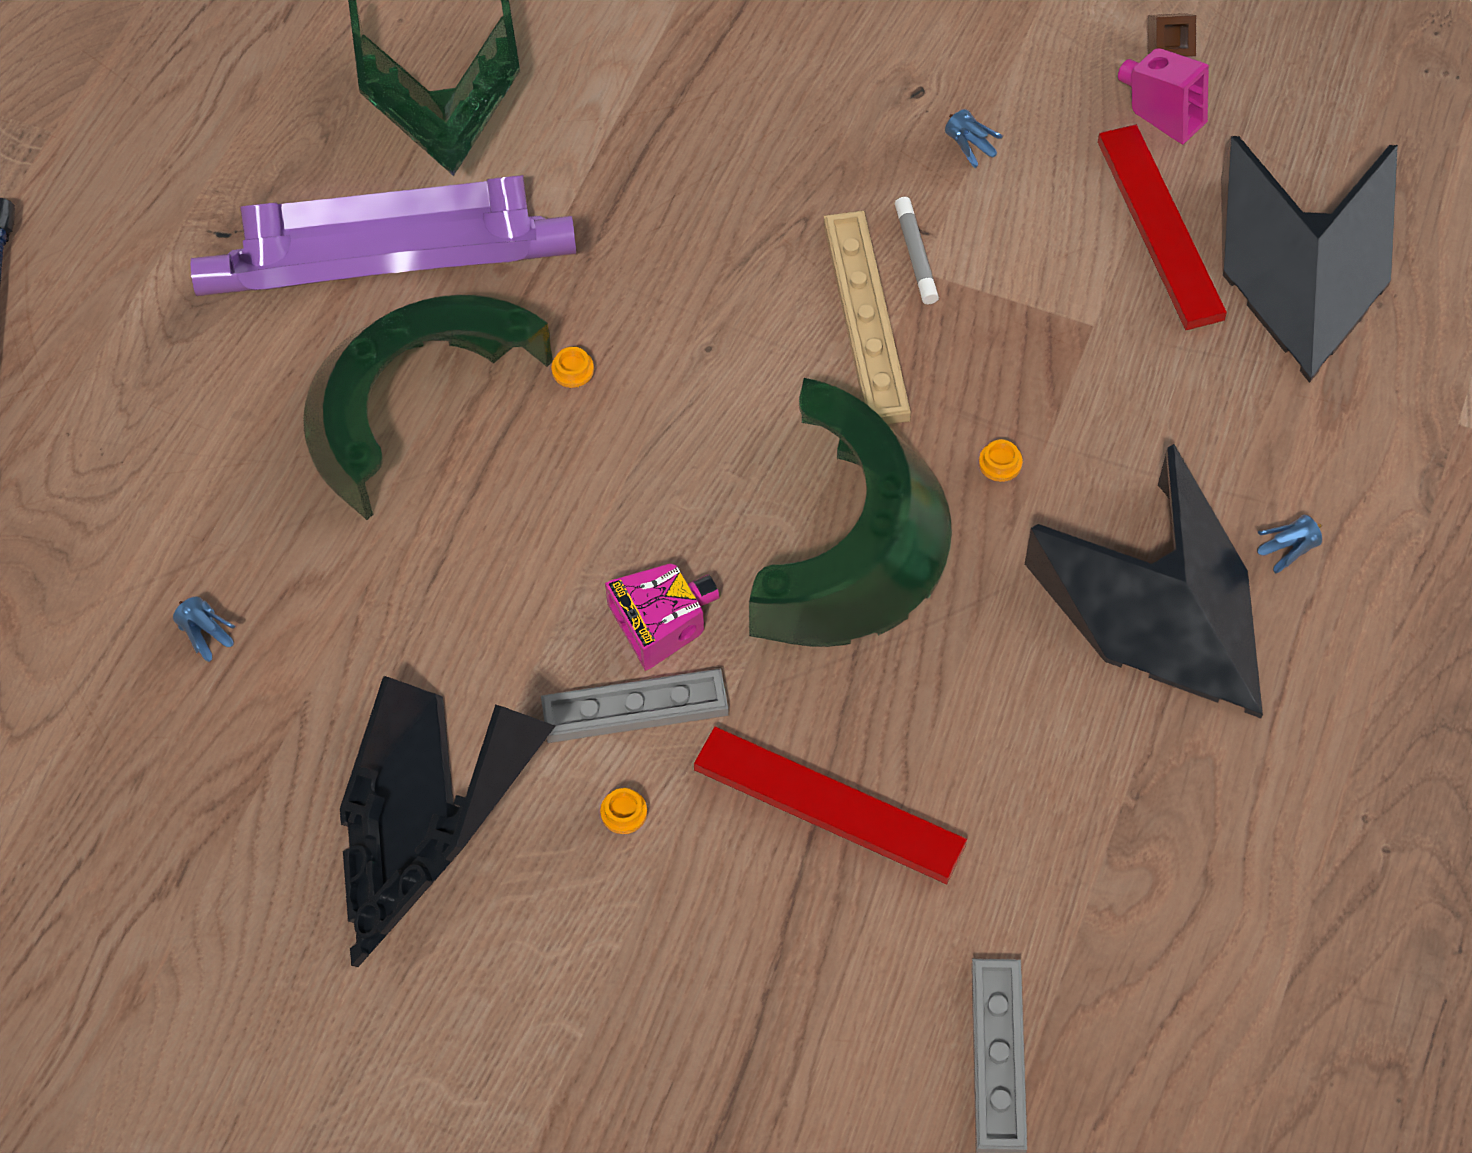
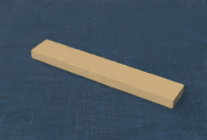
(866, 316)

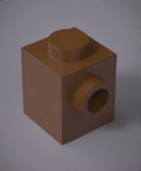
(1172, 33)

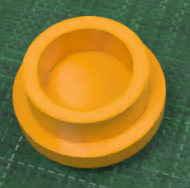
(572, 367)
(1000, 460)
(623, 811)

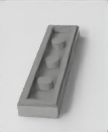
(635, 705)
(998, 1056)

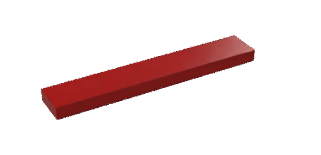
(1161, 227)
(830, 805)

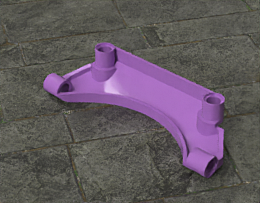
(383, 236)

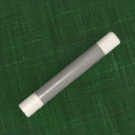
(916, 250)

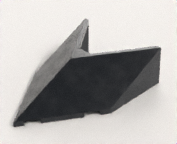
(1302, 270)
(1173, 618)
(403, 805)

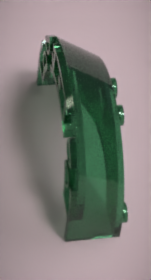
(340, 391)
(886, 559)

